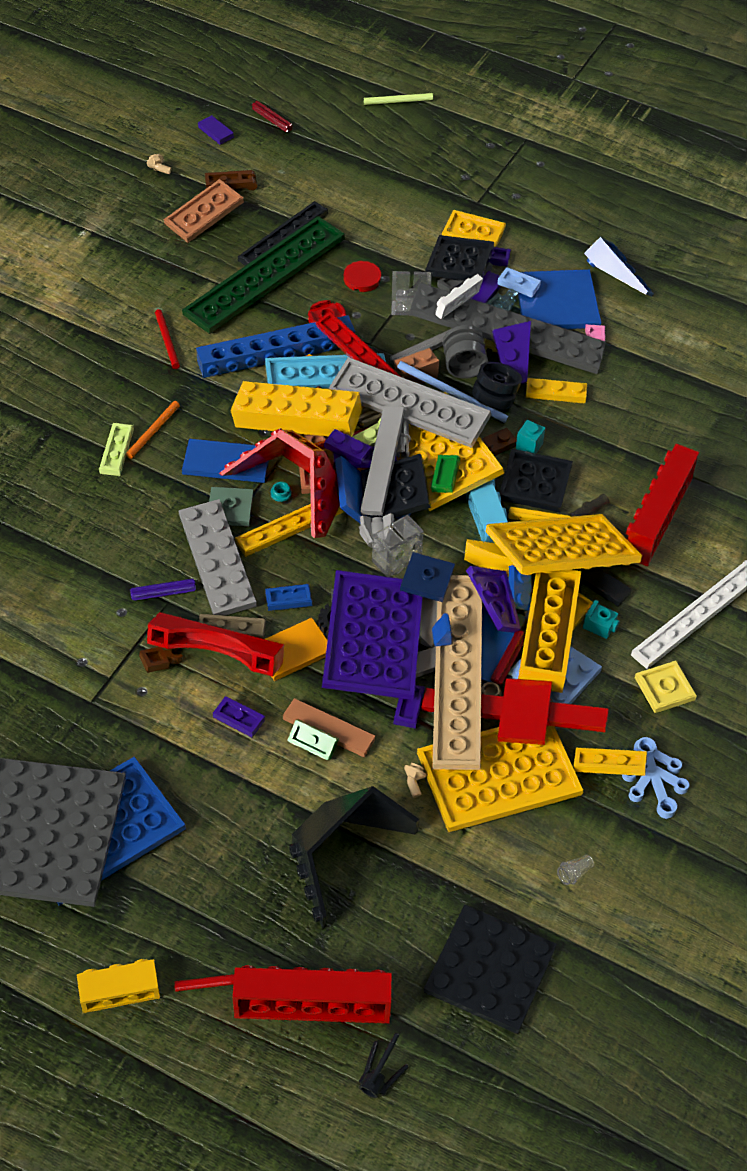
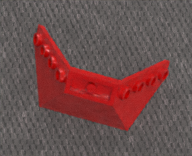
(308, 457)

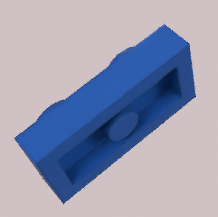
(521, 589)

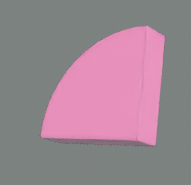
(595, 331)

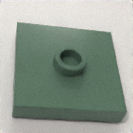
(235, 503)

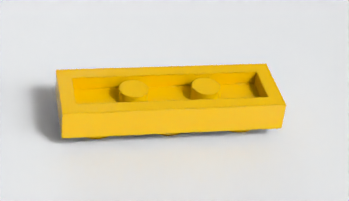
(556, 390)
(610, 761)

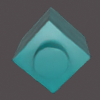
(530, 437)

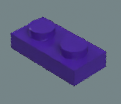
(347, 446)
(238, 716)

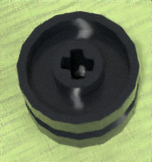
(496, 385)

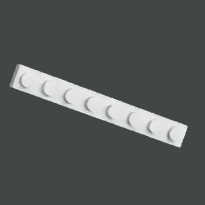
(692, 617)

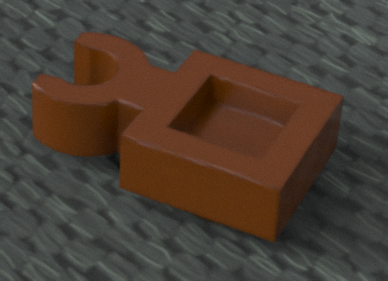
(159, 659)

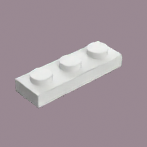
(458, 296)

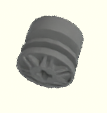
(464, 351)

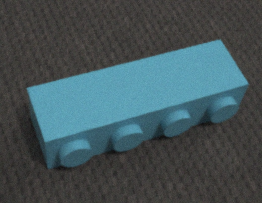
(486, 508)

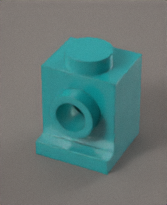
(601, 620)

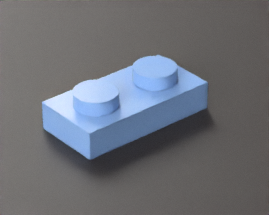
(519, 282)

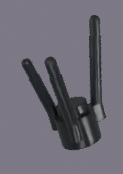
(373, 1082)

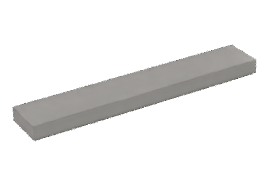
(382, 461)

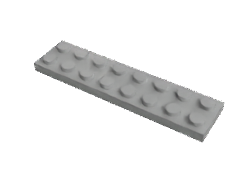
(422, 405)

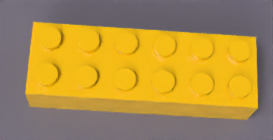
(296, 409)
(550, 627)

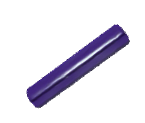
(163, 589)

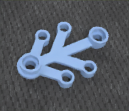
(655, 774)

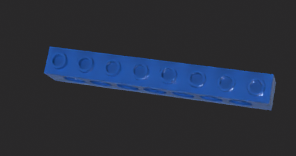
(253, 350)

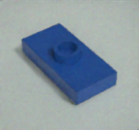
(288, 597)

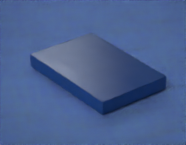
(349, 488)

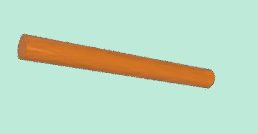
(152, 429)

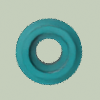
(281, 491)

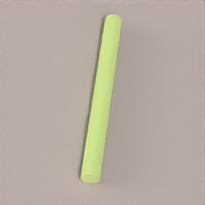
(397, 99)

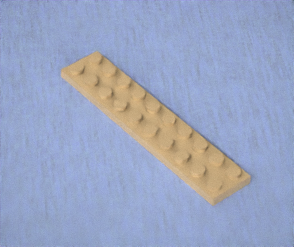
(459, 680)

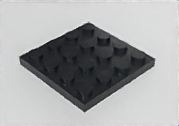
(490, 968)

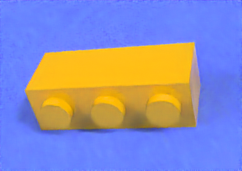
(118, 985)

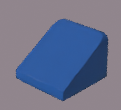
(442, 631)

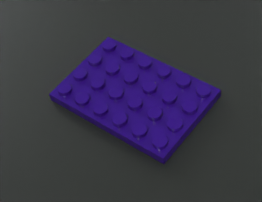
(372, 636)

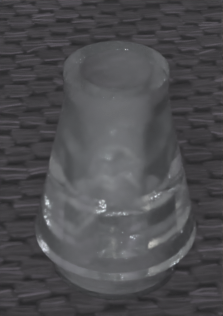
(574, 869)

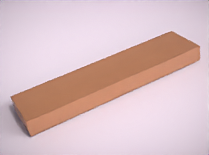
(349, 736)

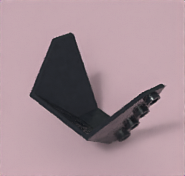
(362, 807)

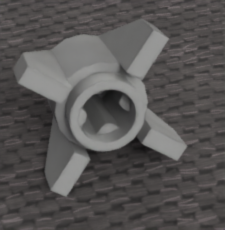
(372, 525)

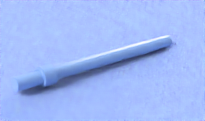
(448, 389)

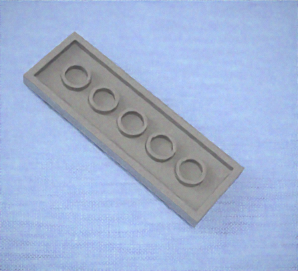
(217, 558)

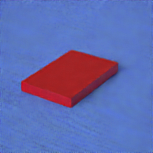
(525, 711)

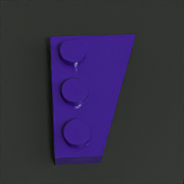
(513, 347)
(497, 597)

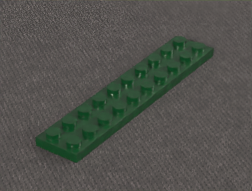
(263, 275)

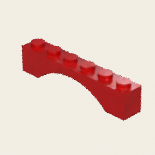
(254, 652)

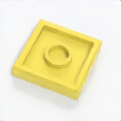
(665, 686)

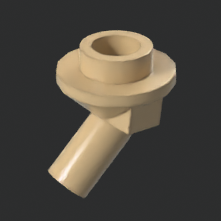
(155, 161)
(414, 773)

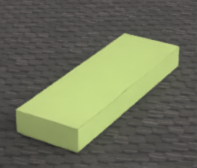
(116, 449)

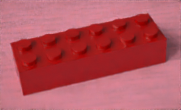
(662, 501)
(312, 994)

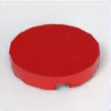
(362, 276)
(321, 308)

